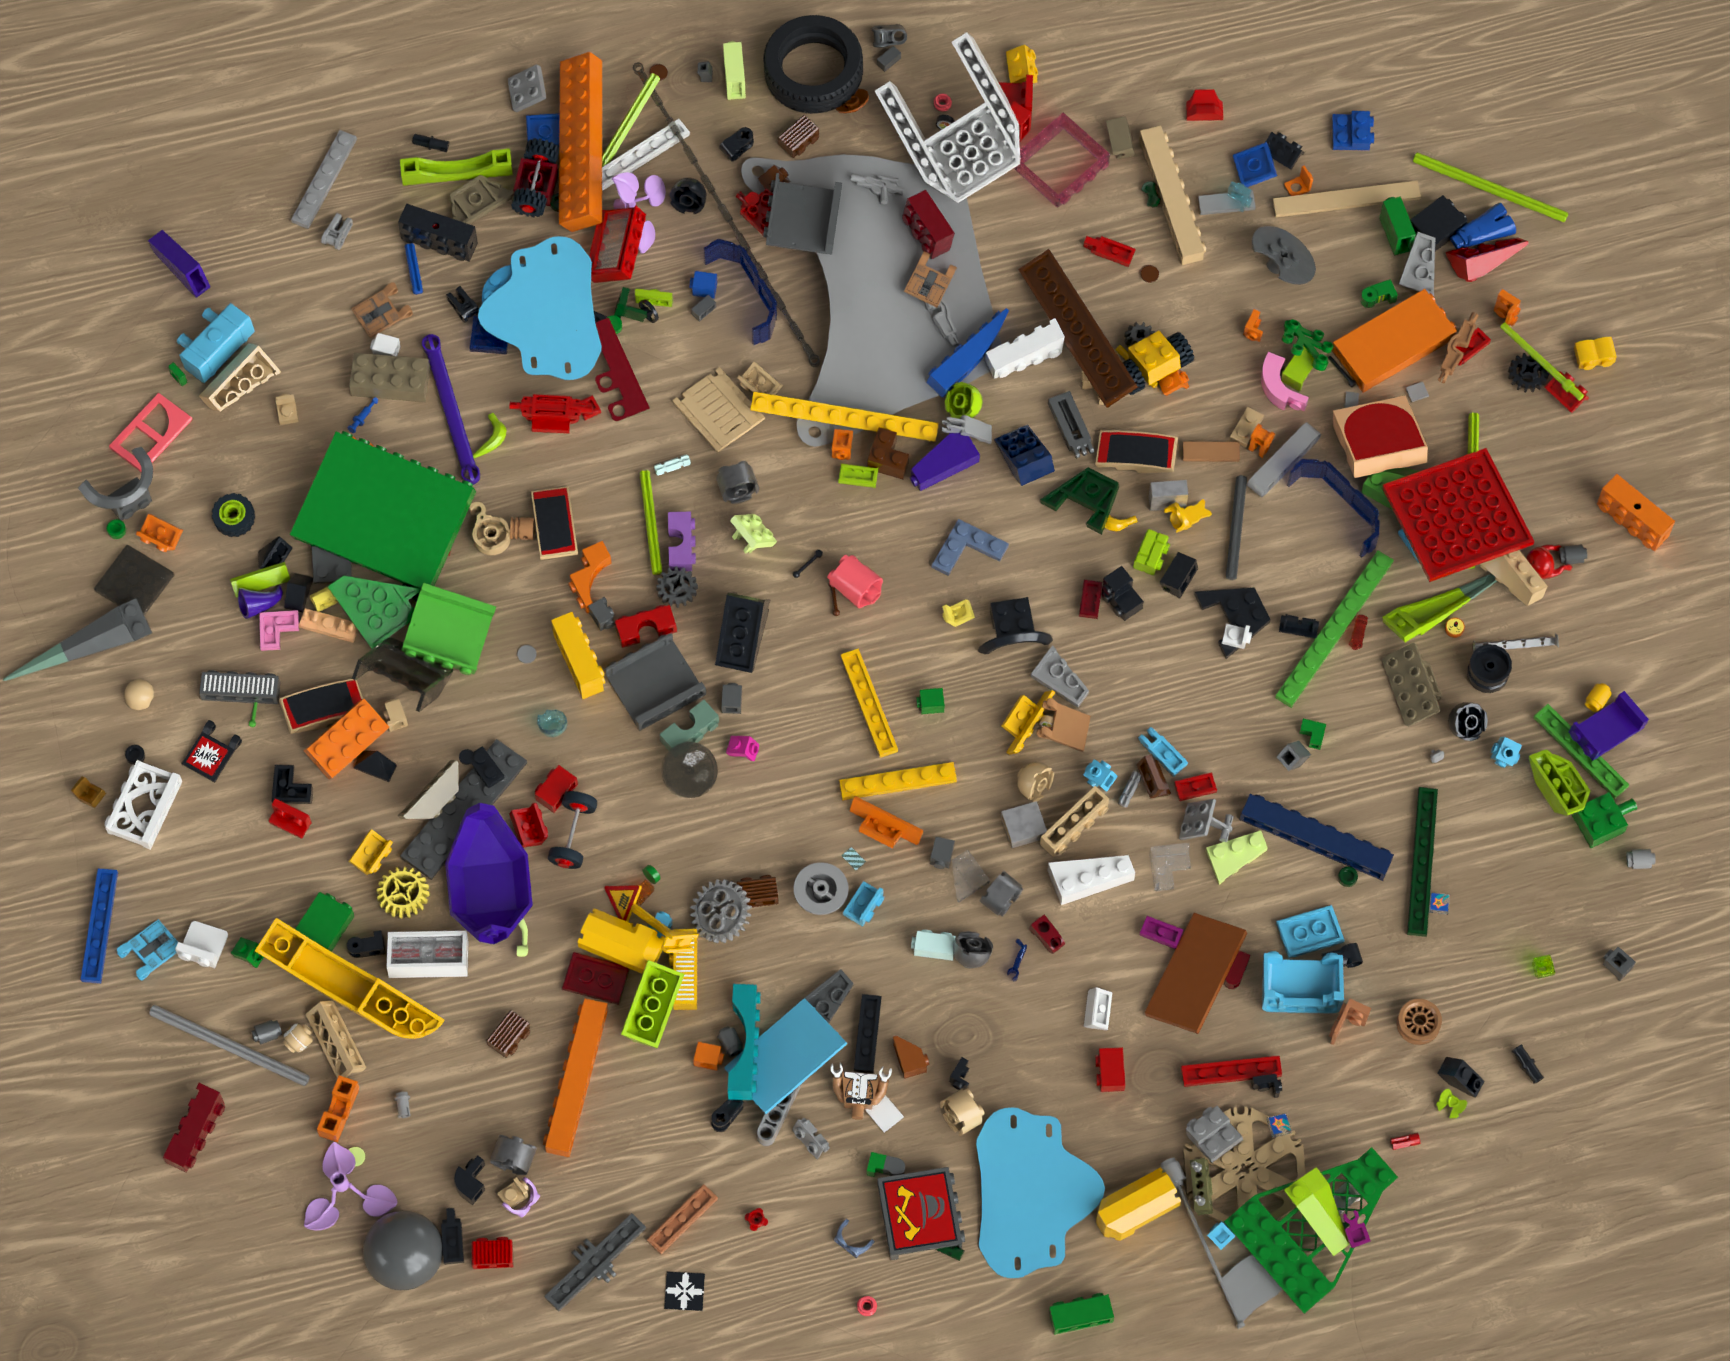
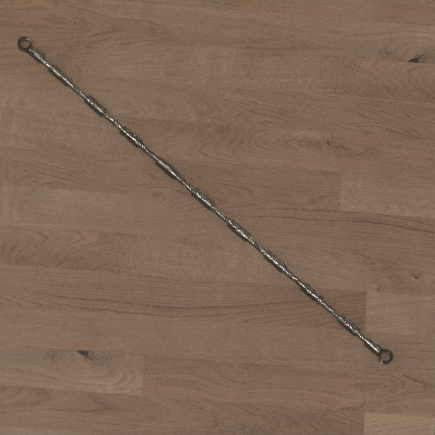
(727, 216)

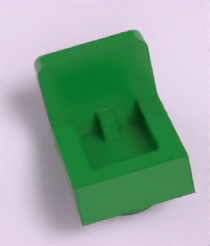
(245, 951)

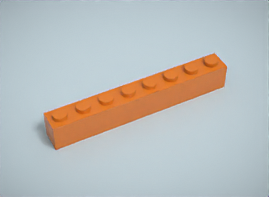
(576, 1077)

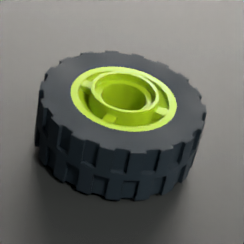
(231, 504)

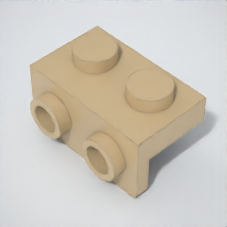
(759, 380)

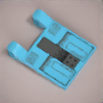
(152, 946)

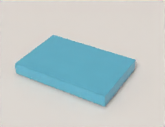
(1310, 931)

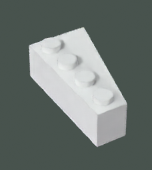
(1089, 876)

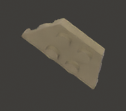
(478, 199)

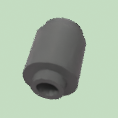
(1572, 554)
(266, 1031)
(730, 1041)

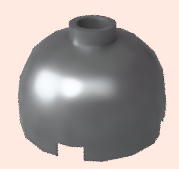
(971, 949)

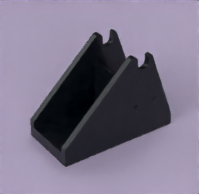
(741, 631)

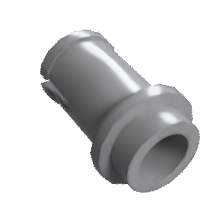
(403, 1104)

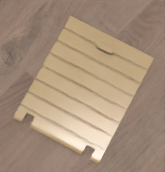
(717, 408)

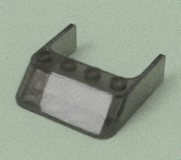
(410, 671)

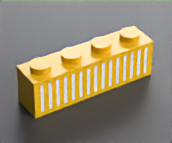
(687, 964)

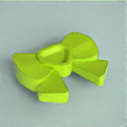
(1448, 1098)

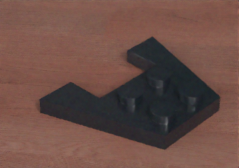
(1240, 607)

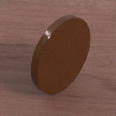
(659, 70)
(1149, 274)

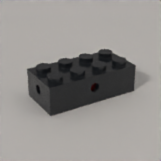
(437, 232)

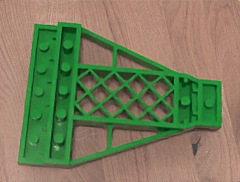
(1281, 1254)

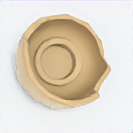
(139, 694)

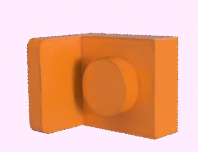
(1251, 329)
(842, 444)

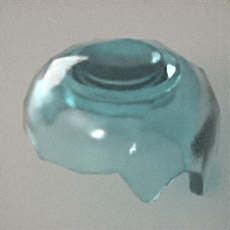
(552, 723)

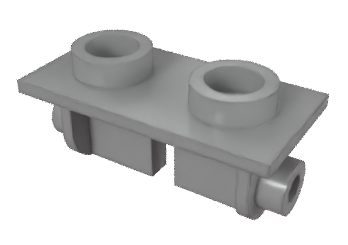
(815, 1144)

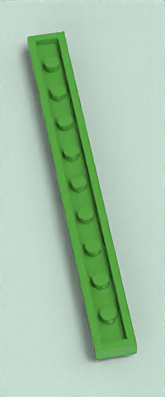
(1334, 629)

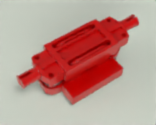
(755, 208)
(551, 412)

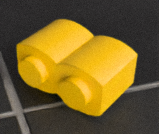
(1595, 353)

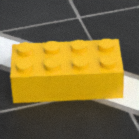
(577, 655)

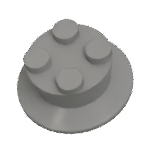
(820, 888)

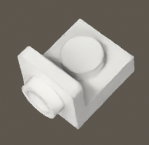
(1236, 636)

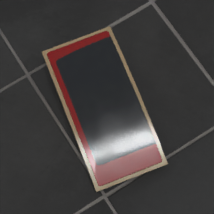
(1136, 451)
(554, 523)
(319, 705)

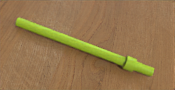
(1567, 385)

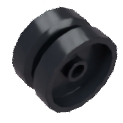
(1489, 668)

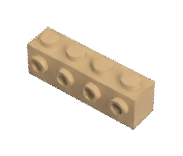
(1071, 825)

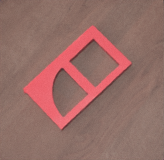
(177, 422)

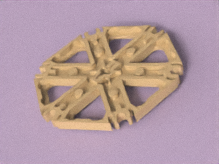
(1259, 1159)

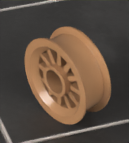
(1422, 1038)

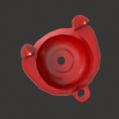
(1543, 562)

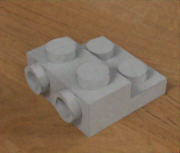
(1213, 1133)

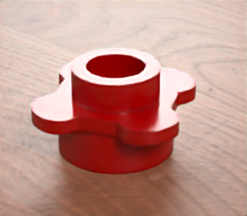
(758, 1213)

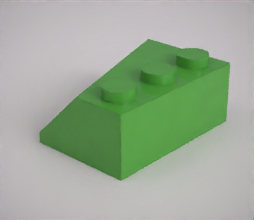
(1373, 485)

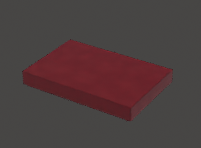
(595, 978)

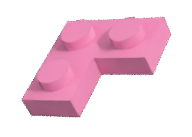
(272, 624)

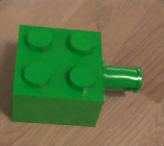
(1603, 819)

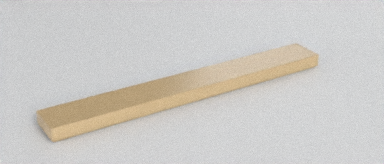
(1344, 198)

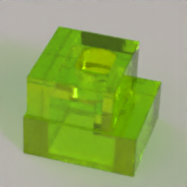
(1543, 961)

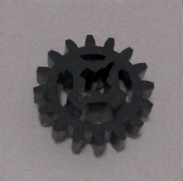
(1528, 373)

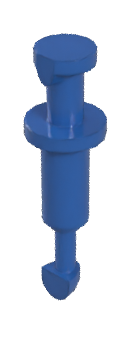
(359, 420)

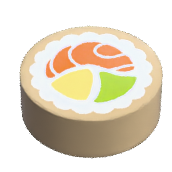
(1046, 721)

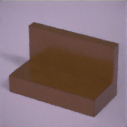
(1153, 777)

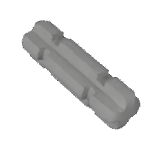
(1129, 789)

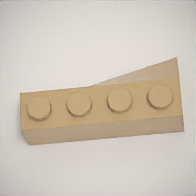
(240, 376)
(1518, 576)

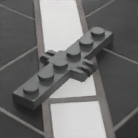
(595, 1262)

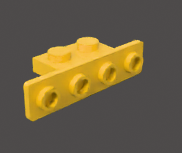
(1022, 720)

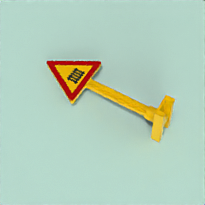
(624, 903)

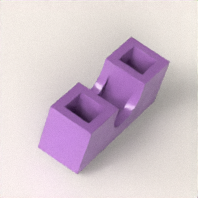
(681, 526)

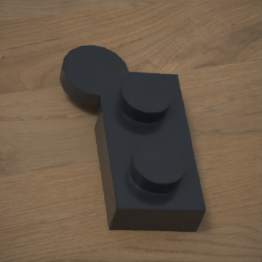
(483, 765)

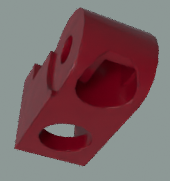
(1047, 934)
(1237, 970)

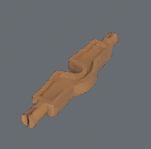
(1462, 340)

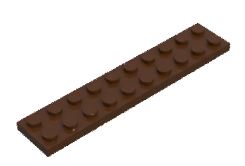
(1079, 327)

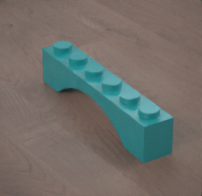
(741, 1076)

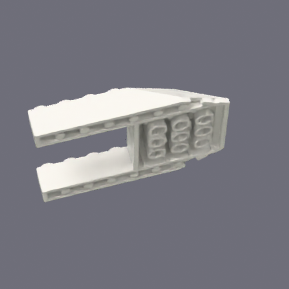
(971, 148)

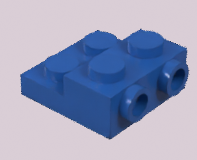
(1352, 131)

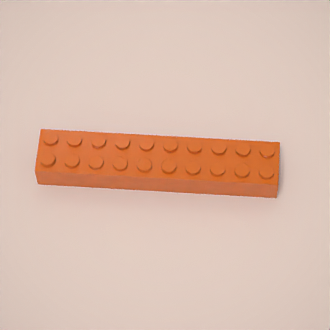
(580, 142)

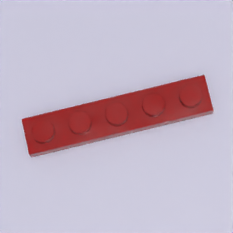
(1230, 1071)

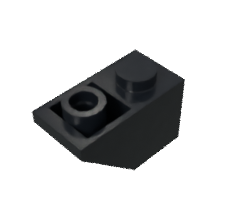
(1461, 1076)

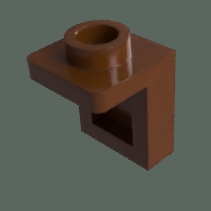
(770, 175)

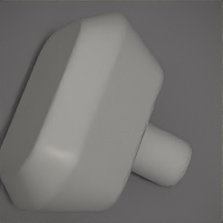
(1436, 756)

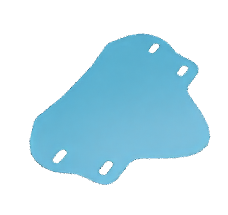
(547, 310)
(1030, 1192)

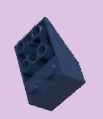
(1025, 455)

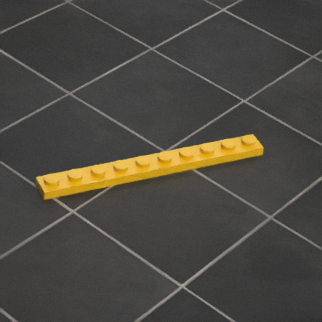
(843, 416)

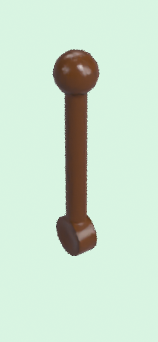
(836, 612)

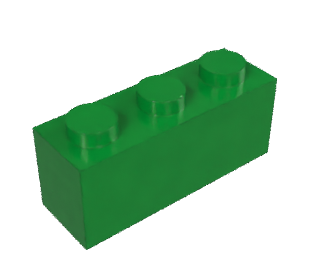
(1081, 1313)

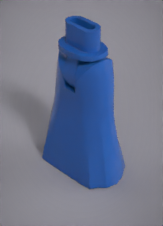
(1486, 227)

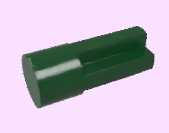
(954, 1252)

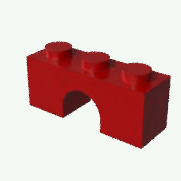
(659, 618)

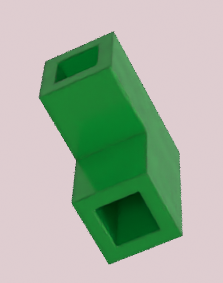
(1315, 730)

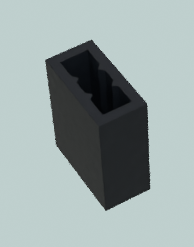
(1439, 221)

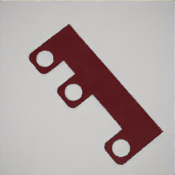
(620, 373)

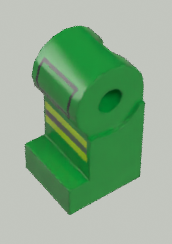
(1379, 293)

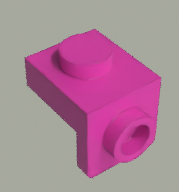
(743, 747)

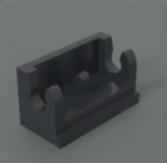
(1179, 574)

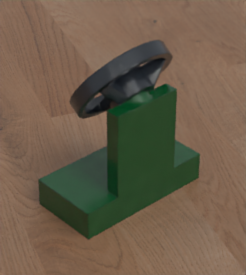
(624, 310)

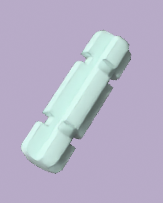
(672, 464)

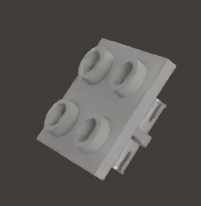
(1199, 819)

